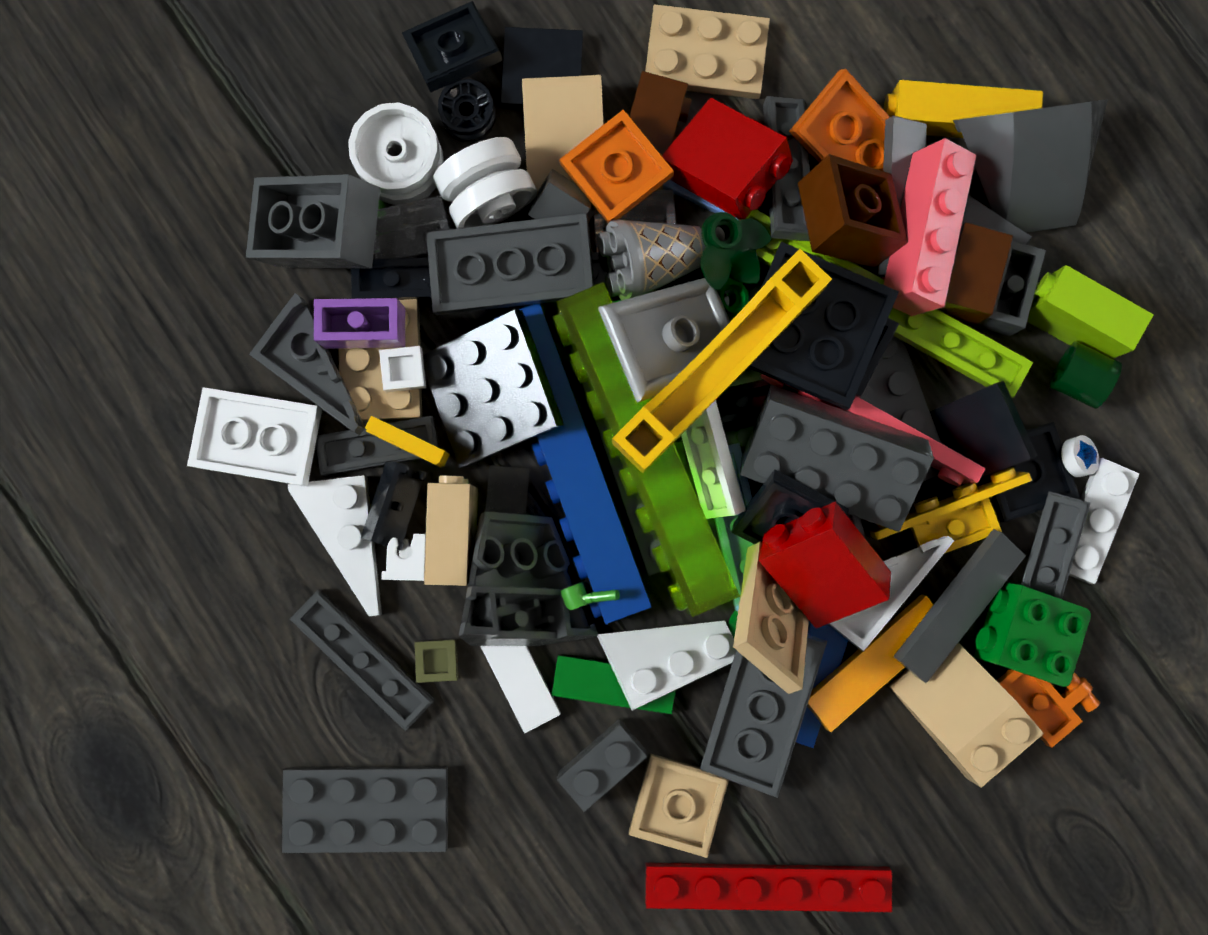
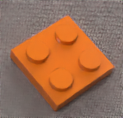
(616, 167)

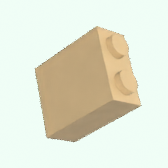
(450, 531)

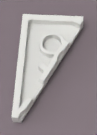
(338, 516)
(906, 574)

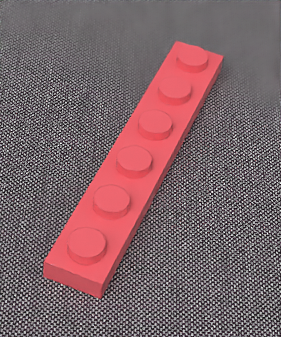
(952, 466)

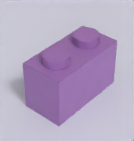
(359, 323)

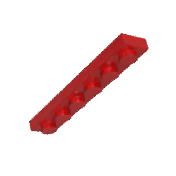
(768, 887)

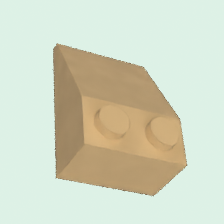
(968, 715)

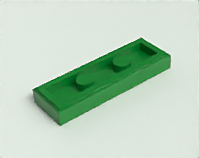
(597, 683)

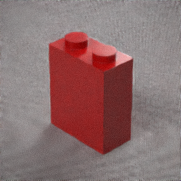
(728, 159)
(825, 565)

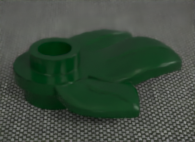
(734, 255)

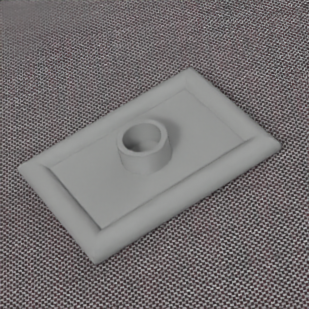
(663, 332)

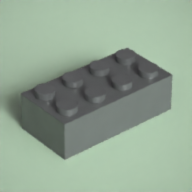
(838, 455)

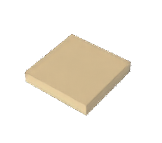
(678, 806)

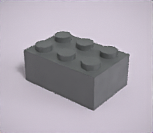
(313, 221)

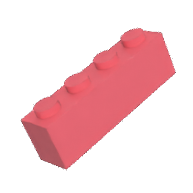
(932, 221)

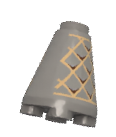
(647, 255)

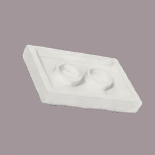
(255, 436)

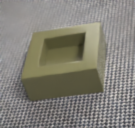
(436, 660)

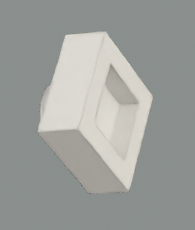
(402, 369)

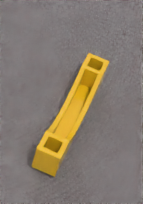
(721, 361)

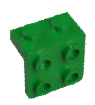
(1033, 634)

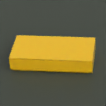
(407, 442)

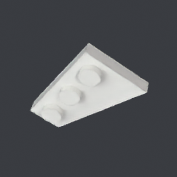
(666, 658)

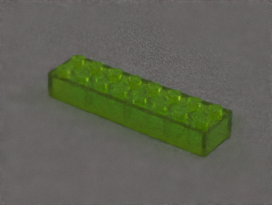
(664, 490)

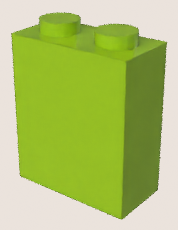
(1087, 312)

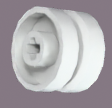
(375, 149)
(485, 183)

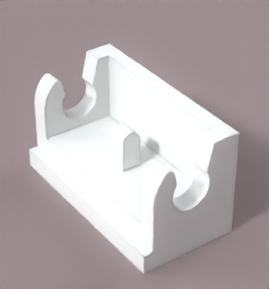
(409, 563)

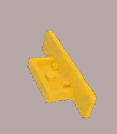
(963, 517)

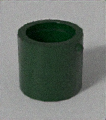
(1086, 375)

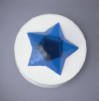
(1080, 456)

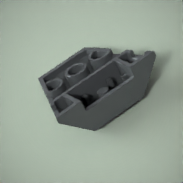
(1035, 161)
(518, 584)

